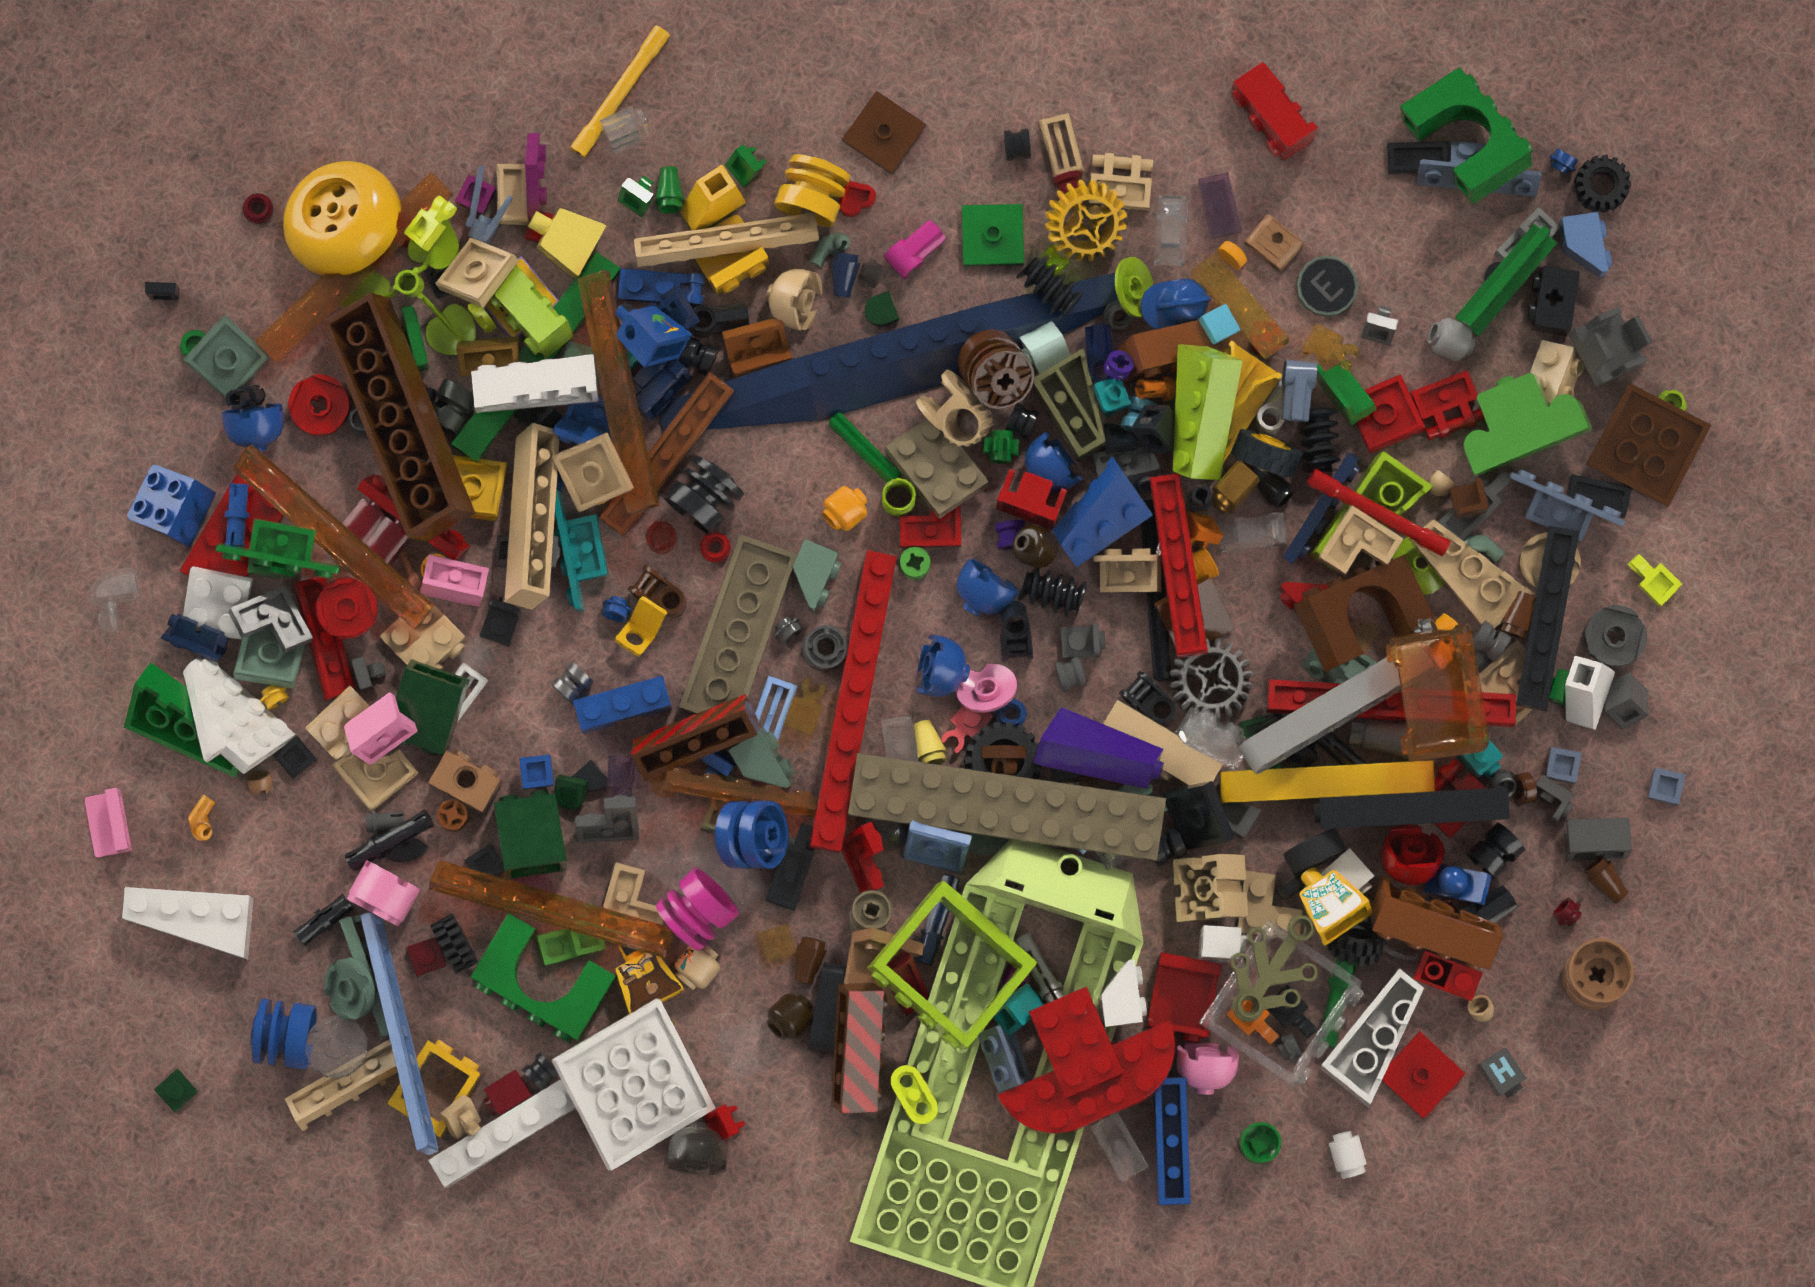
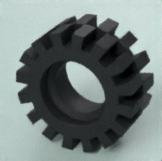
(1614, 171)
(454, 943)
(1358, 945)

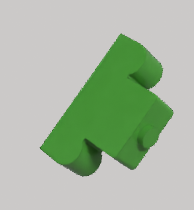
(1521, 423)

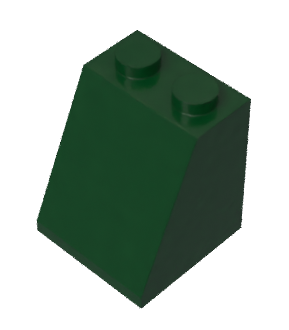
(530, 835)

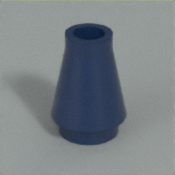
(844, 273)

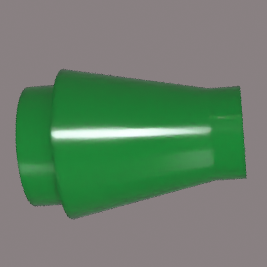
(669, 191)

